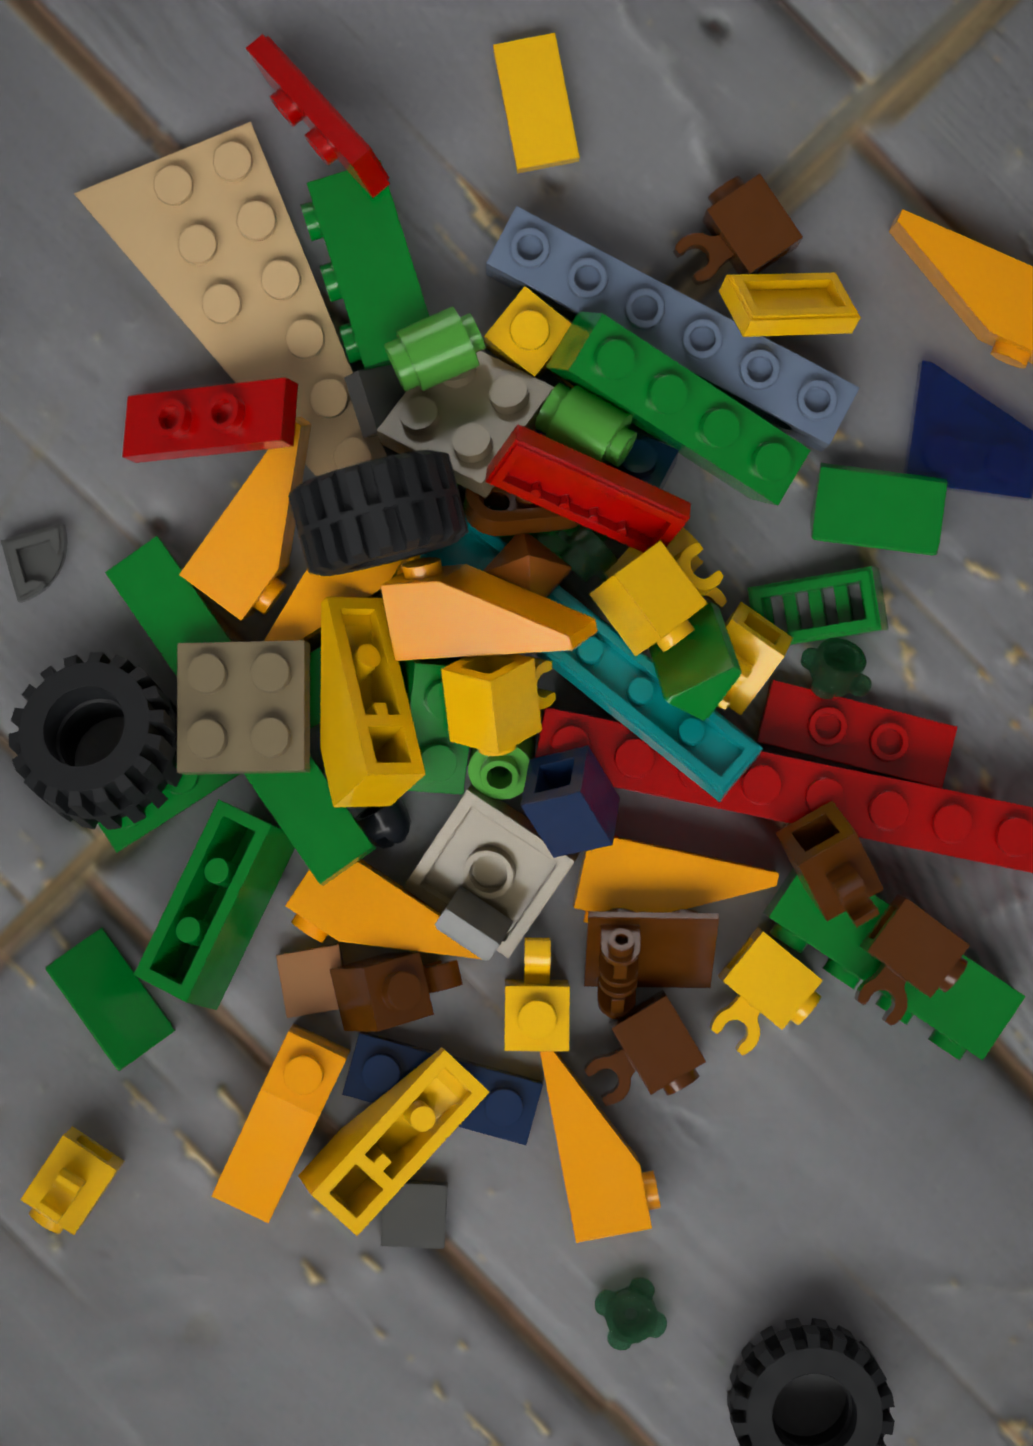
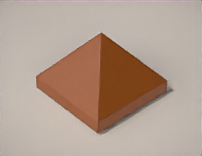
(529, 565)

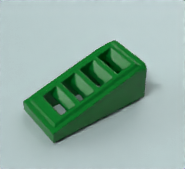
(871, 594)

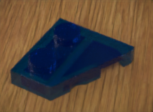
(967, 439)

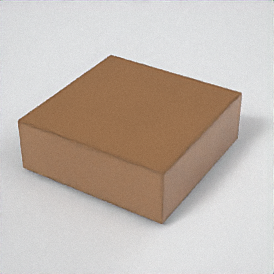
(308, 980)

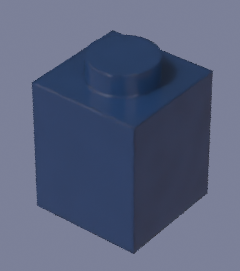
(570, 801)

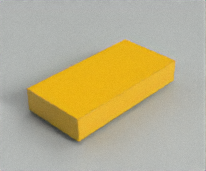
(536, 103)
(789, 304)

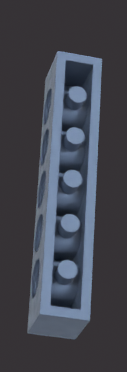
(751, 370)

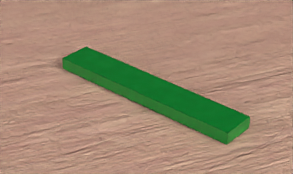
(300, 802)

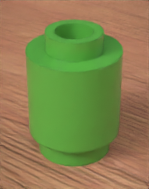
(435, 349)
(587, 424)
(501, 775)

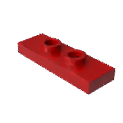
(329, 132)
(210, 420)
(586, 490)
(856, 734)

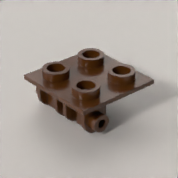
(647, 951)

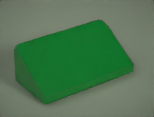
(878, 509)
(700, 666)
(110, 999)

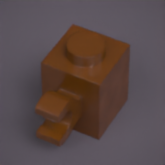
(745, 229)
(832, 864)
(911, 950)
(390, 989)
(654, 1046)

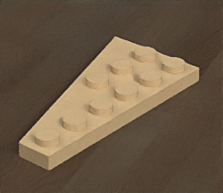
(233, 270)

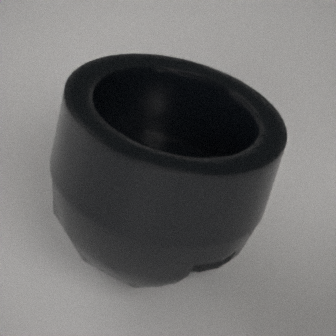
(385, 824)

